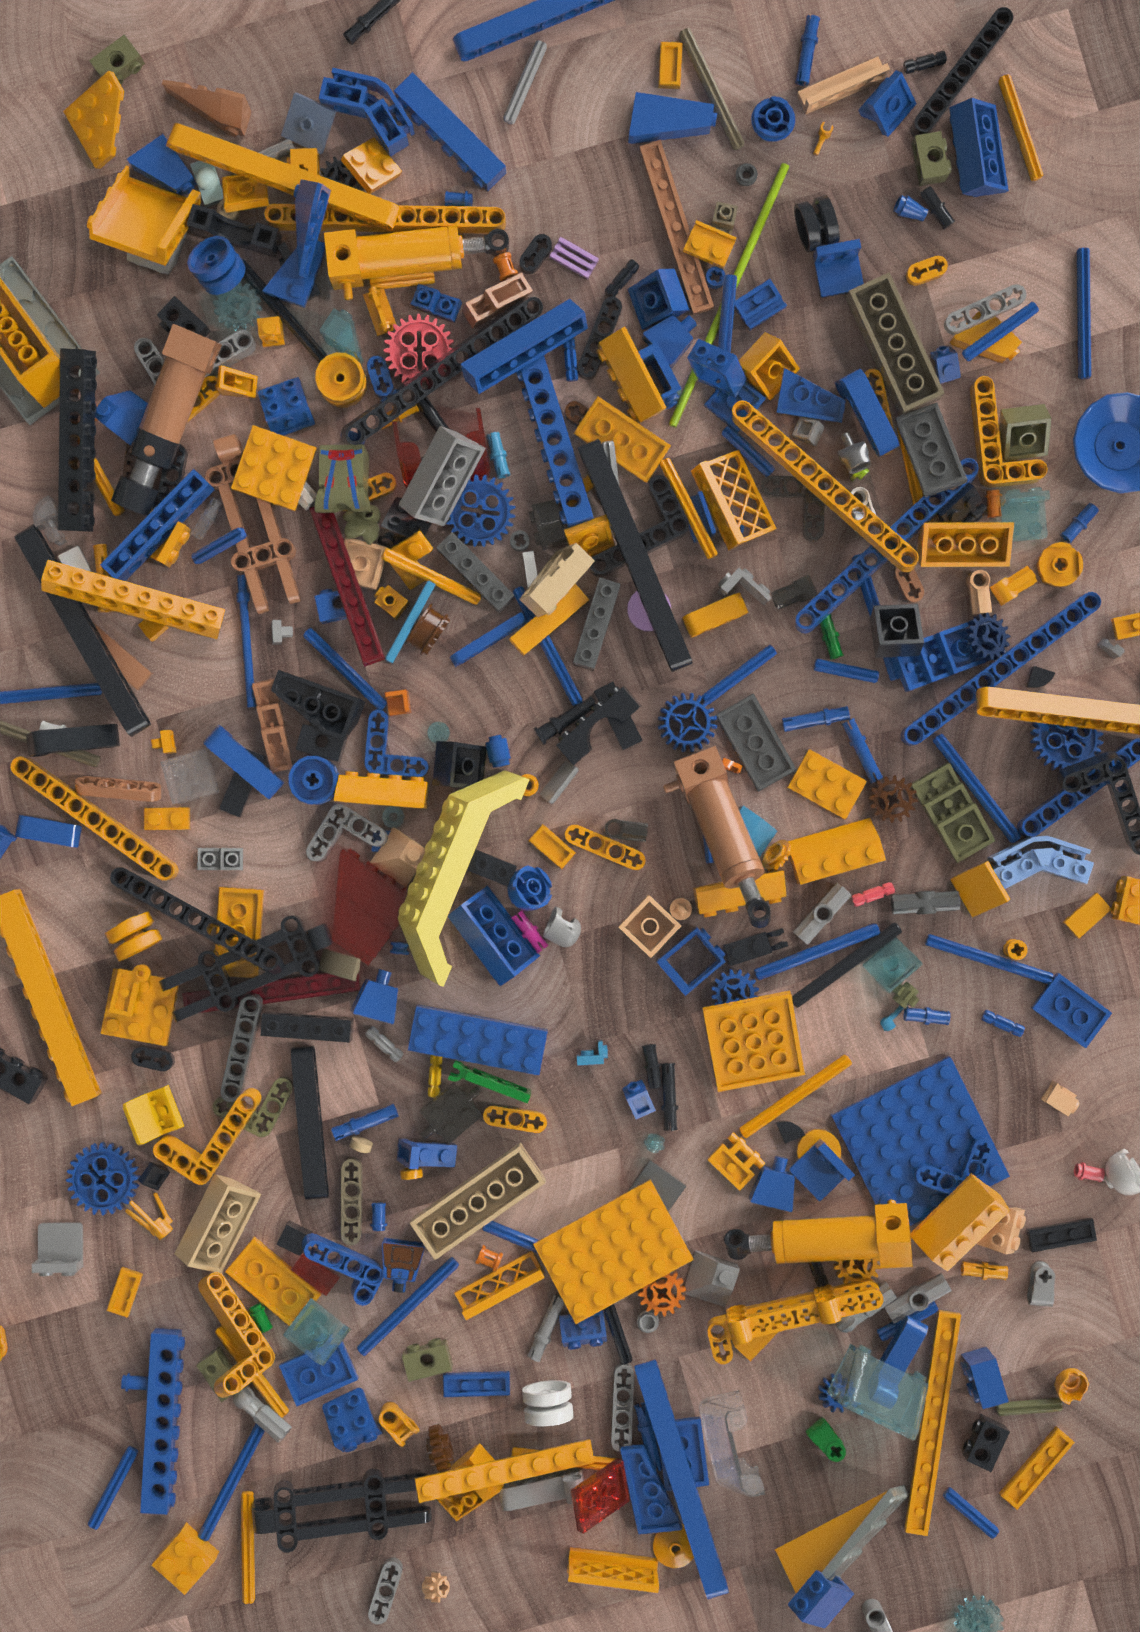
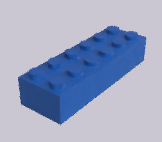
(477, 1039)

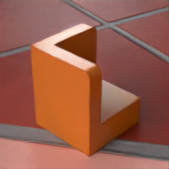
(398, 702)

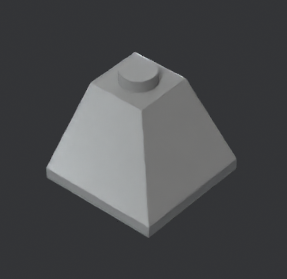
(711, 1278)

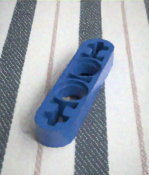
(488, 639)

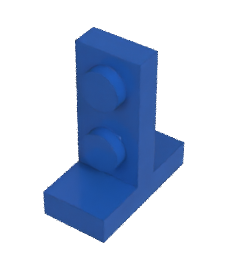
(426, 1154)

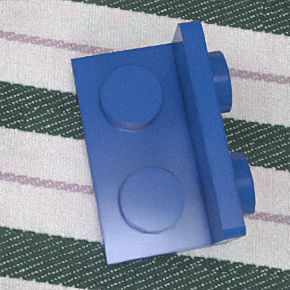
(588, 1331)

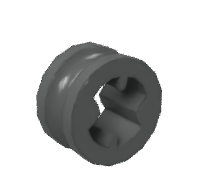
(513, 542)

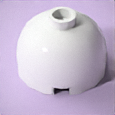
(1123, 1173)

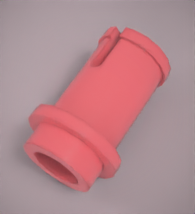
(1083, 1171)

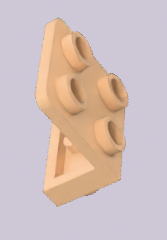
(1005, 1233)

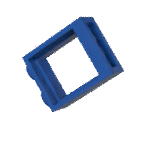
(715, 364)
(675, 977)

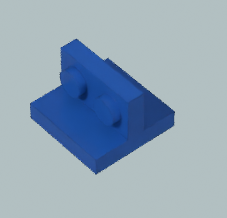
(889, 103)

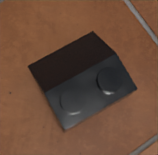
(458, 764)

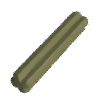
(1029, 1407)

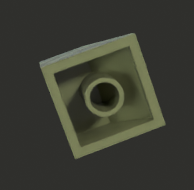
(1025, 432)

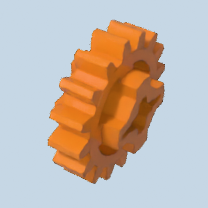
(669, 1297)

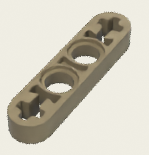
(347, 1201)

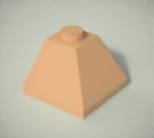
(399, 857)

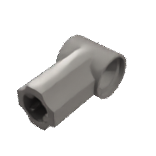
(878, 1622)

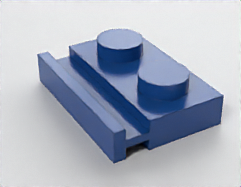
(759, 304)

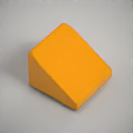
(152, 629)

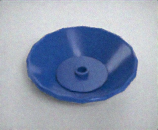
(1100, 427)

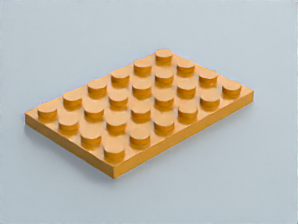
(613, 1251)

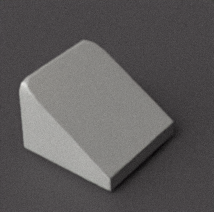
(808, 430)

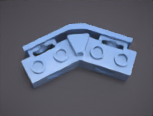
(1042, 859)

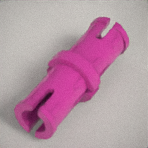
(529, 931)

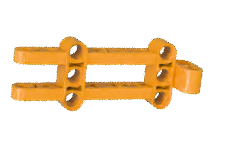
(821, 1301)

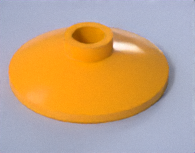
(663, 1550)

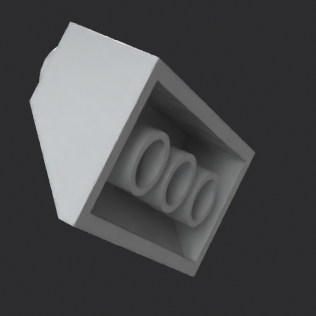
(441, 476)

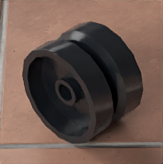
(816, 223)

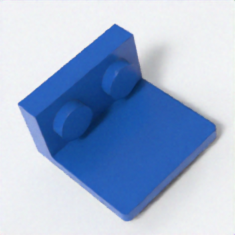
(838, 267)
(286, 407)
(820, 1170)

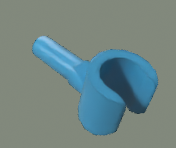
(887, 1022)

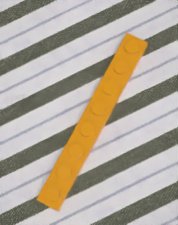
(504, 1470)

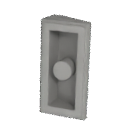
(559, 782)

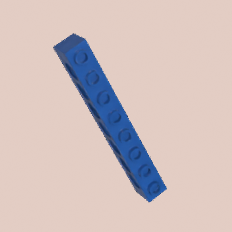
(562, 450)
(151, 1499)

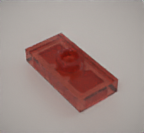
(315, 1274)

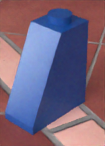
(163, 167)

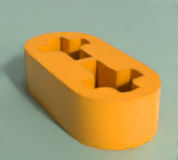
(924, 266)

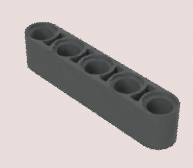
(236, 1056)

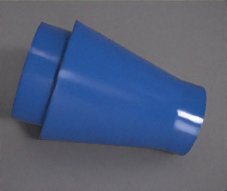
(909, 208)

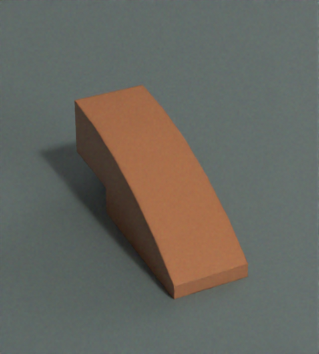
(496, 300)

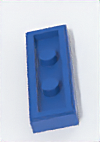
(476, 1384)

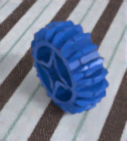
(696, 726)

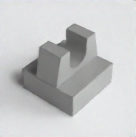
(280, 632)

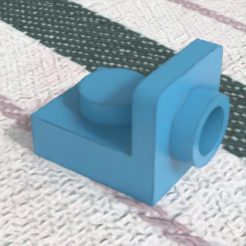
(589, 1058)

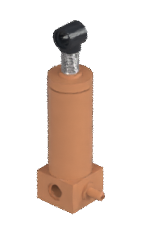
(707, 790)

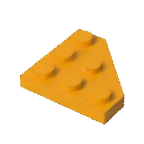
(97, 118)

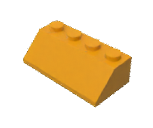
(630, 375)
(965, 544)
(382, 791)
(835, 851)
(718, 897)
(959, 1222)

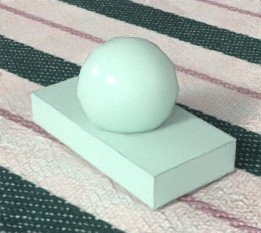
(207, 182)

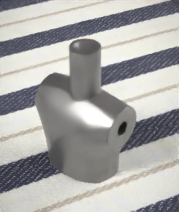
(854, 456)

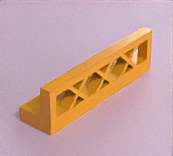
(505, 1291)

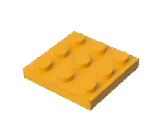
(274, 468)
(151, 1014)

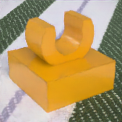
(166, 742)

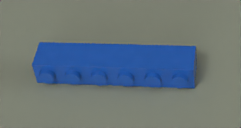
(450, 132)
(524, 346)

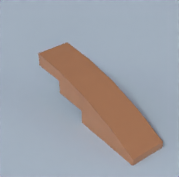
(132, 669)
(272, 726)

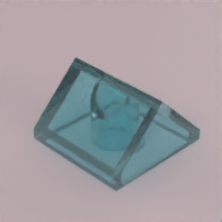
(892, 965)

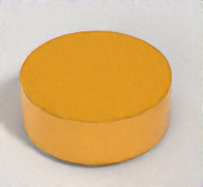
(407, 1174)

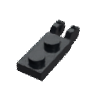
(753, 947)

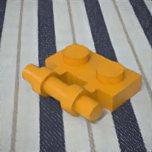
(731, 1166)

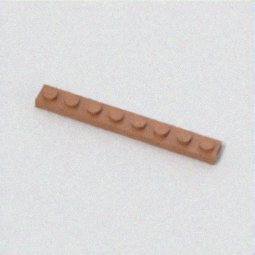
(675, 226)

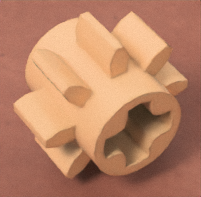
(435, 1587)

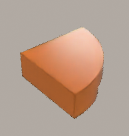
(732, 766)

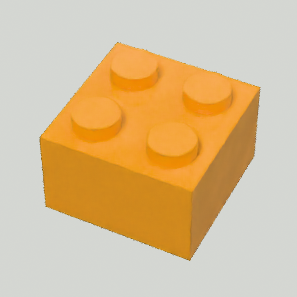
(185, 1558)

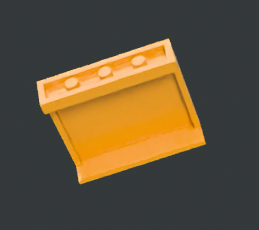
(141, 218)

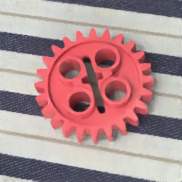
(399, 350)

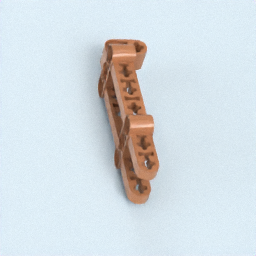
(230, 453)

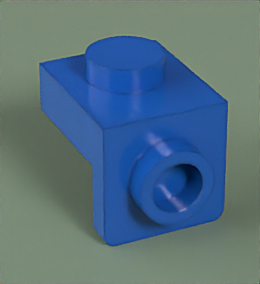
(946, 363)

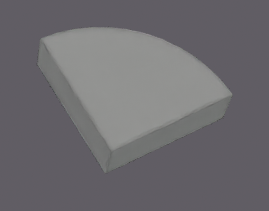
(1114, 651)

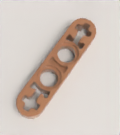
(118, 788)

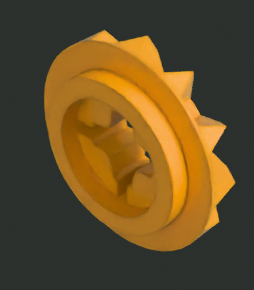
(776, 855)

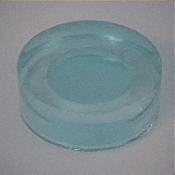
(438, 732)

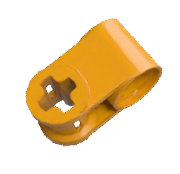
(399, 1427)

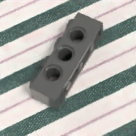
(475, 572)
(596, 624)

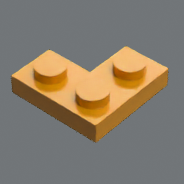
(413, 549)

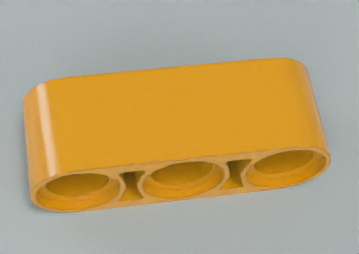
(715, 614)

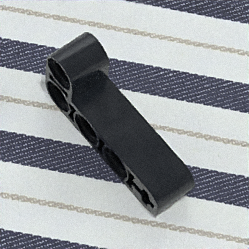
(72, 739)

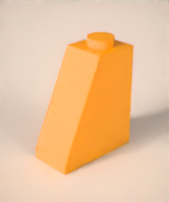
(1001, 350)

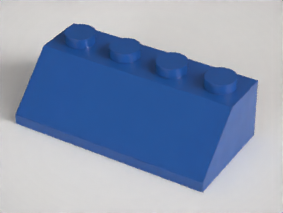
(978, 148)
(493, 936)

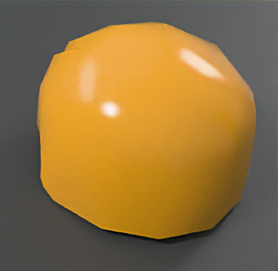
(1071, 1385)

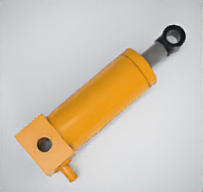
(360, 258)
(833, 1239)

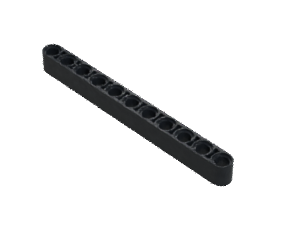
(432, 374)
(635, 555)
(87, 639)

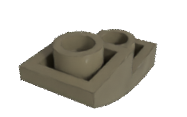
(724, 217)
(339, 964)

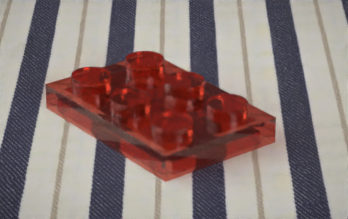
(600, 1495)

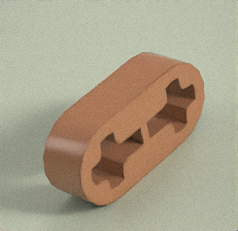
(904, 585)

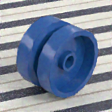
(216, 265)
(301, 780)

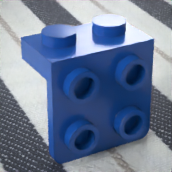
(351, 1420)

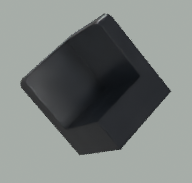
(292, 1237)

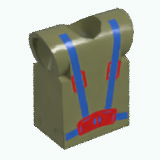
(343, 479)

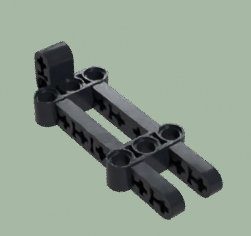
(315, 940)
(267, 1514)

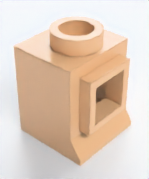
(1060, 1098)

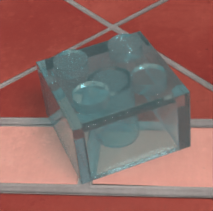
(317, 1332)

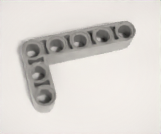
(230, 343)

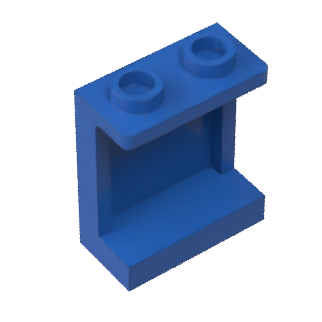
(653, 356)
(820, 1600)

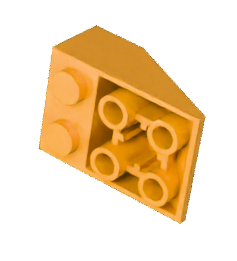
(464, 1503)

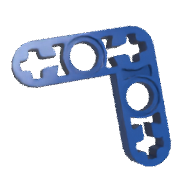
(385, 759)
(957, 1180)

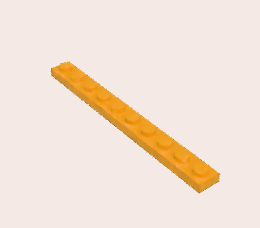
(932, 1423)

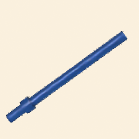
(243, 598)

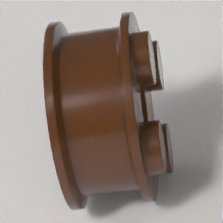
(427, 630)

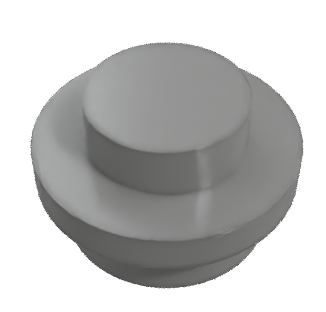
(647, 1321)

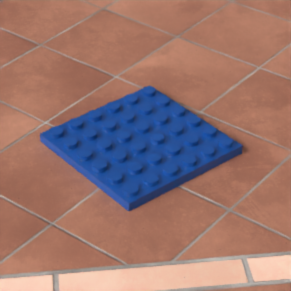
(912, 1124)

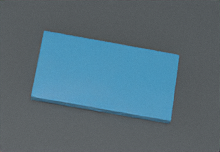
(410, 621)

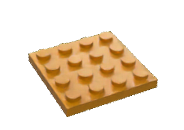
(753, 1041)

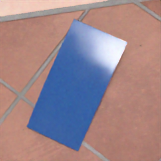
(939, 658)

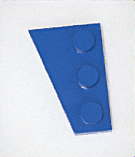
(807, 399)

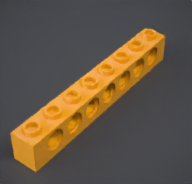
(132, 599)

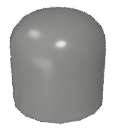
(561, 931)

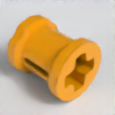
(1020, 954)

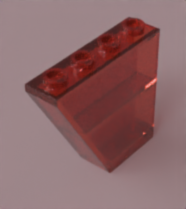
(365, 907)

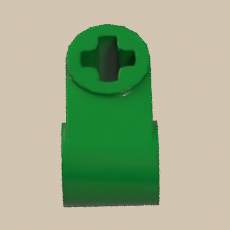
(825, 1437)

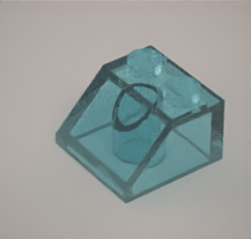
(342, 334)

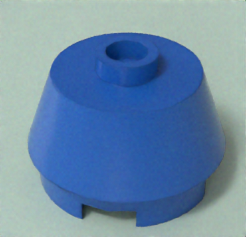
(773, 119)

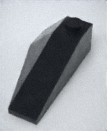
(324, 707)

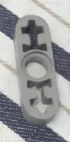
(385, 1599)

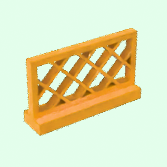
(720, 505)
(613, 1570)

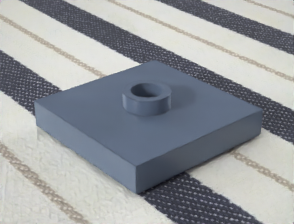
(308, 122)

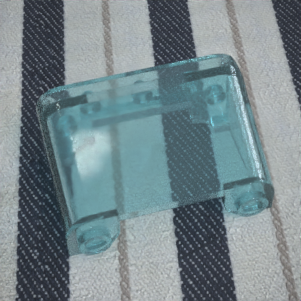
(880, 1391)

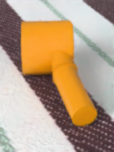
(822, 136)

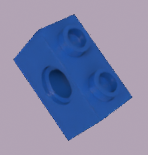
(326, 608)

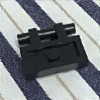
(962, 504)

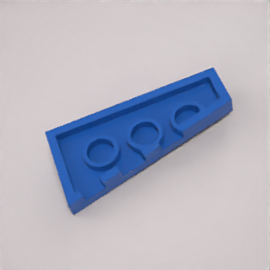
(648, 1496)

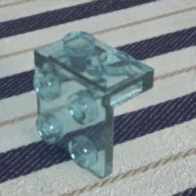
(1026, 513)

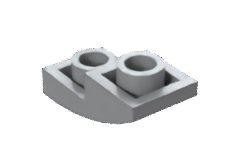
(219, 858)

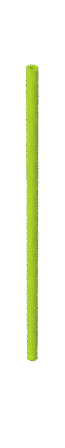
(738, 272)

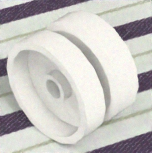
(547, 1403)

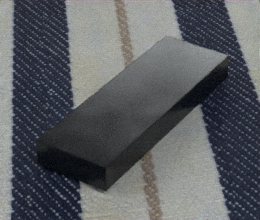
(624, 731)
(238, 792)
(1061, 1234)

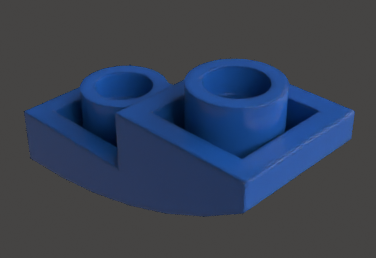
(436, 303)

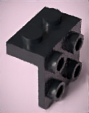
(400, 525)

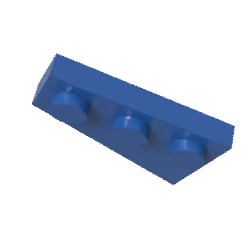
(289, 285)

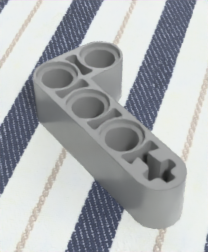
(540, 1489)

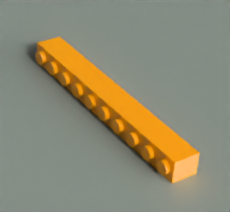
(46, 999)

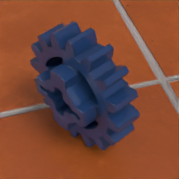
(987, 637)

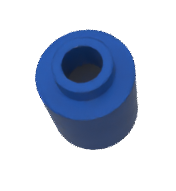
(498, 751)

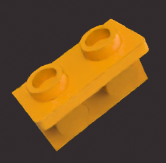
(1127, 903)

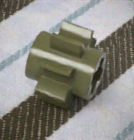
(906, 995)

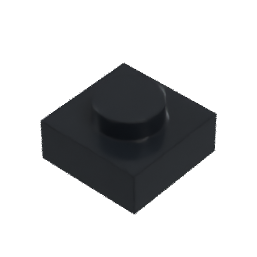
(154, 1176)

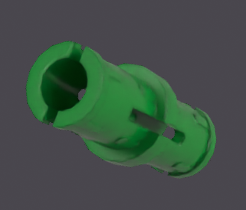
(831, 639)

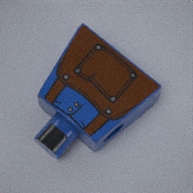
(401, 1261)

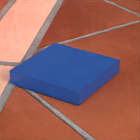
(721, 403)

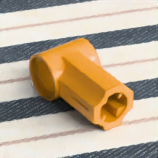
(1010, 587)

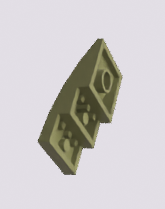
(952, 812)

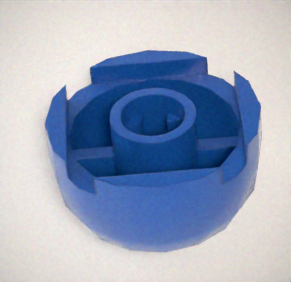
(529, 888)

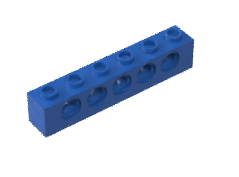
(157, 526)

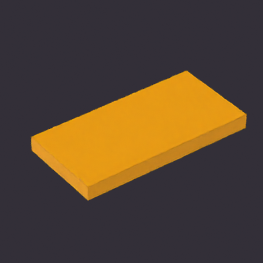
(635, 446)
(243, 912)
(271, 1281)

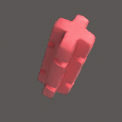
(873, 894)

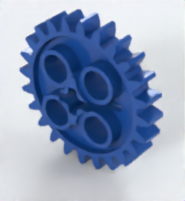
(477, 531)
(1060, 755)
(116, 1163)

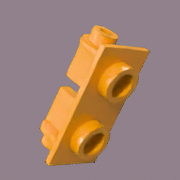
(379, 310)

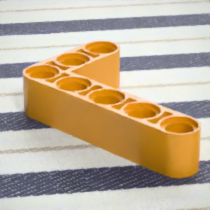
(992, 443)
(217, 1143)
(237, 1334)

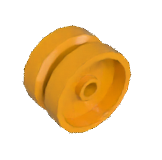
(328, 378)
(134, 938)

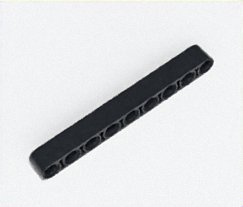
(205, 925)

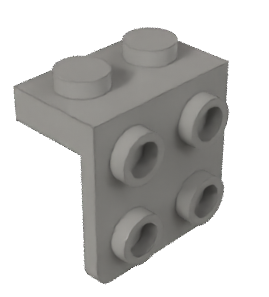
(744, 578)
(59, 1249)

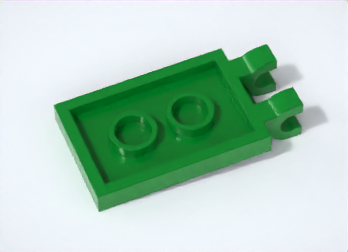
(490, 1081)

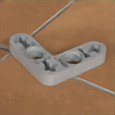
(345, 823)

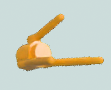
(157, 1228)

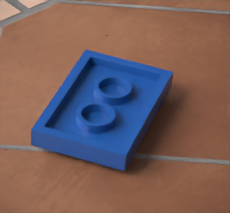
(1071, 1010)
(311, 1380)
(692, 1439)

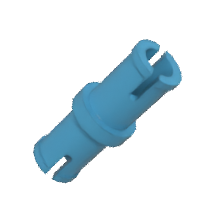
(498, 455)

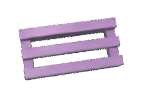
(563, 242)

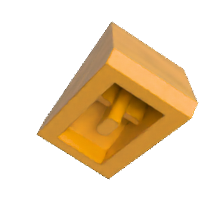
(236, 383)

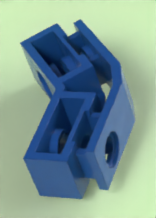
(350, 95)

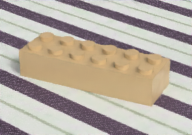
(477, 1201)

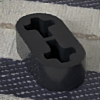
(531, 251)
(152, 1063)

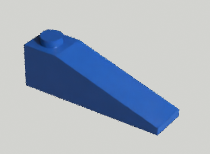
(310, 211)

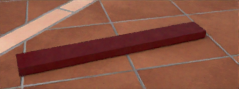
(348, 587)
(285, 990)

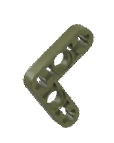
(257, 1117)

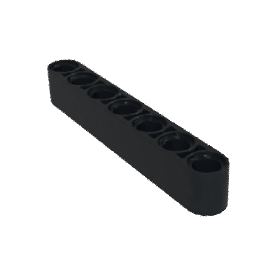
(966, 64)
(309, 1122)

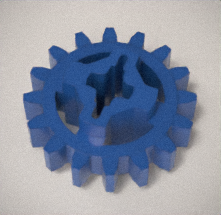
(741, 984)

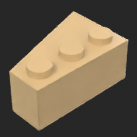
(556, 579)

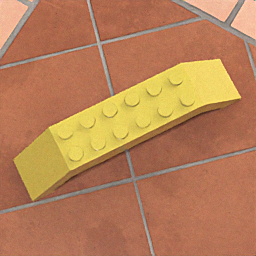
(445, 865)

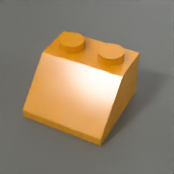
(765, 364)

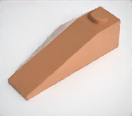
(222, 108)

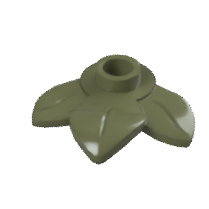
(360, 525)

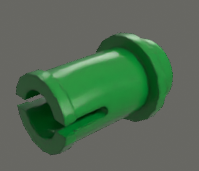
(260, 1317)

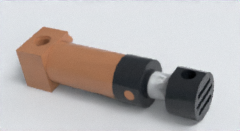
(166, 416)

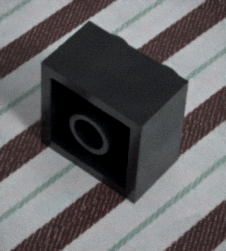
(896, 630)

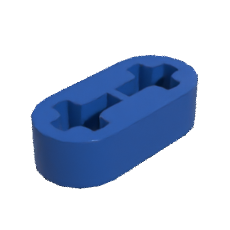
(385, 375)

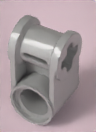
(1041, 1288)

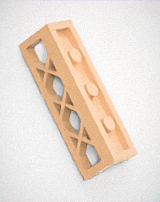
(843, 85)

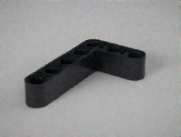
(666, 527)
(1118, 794)

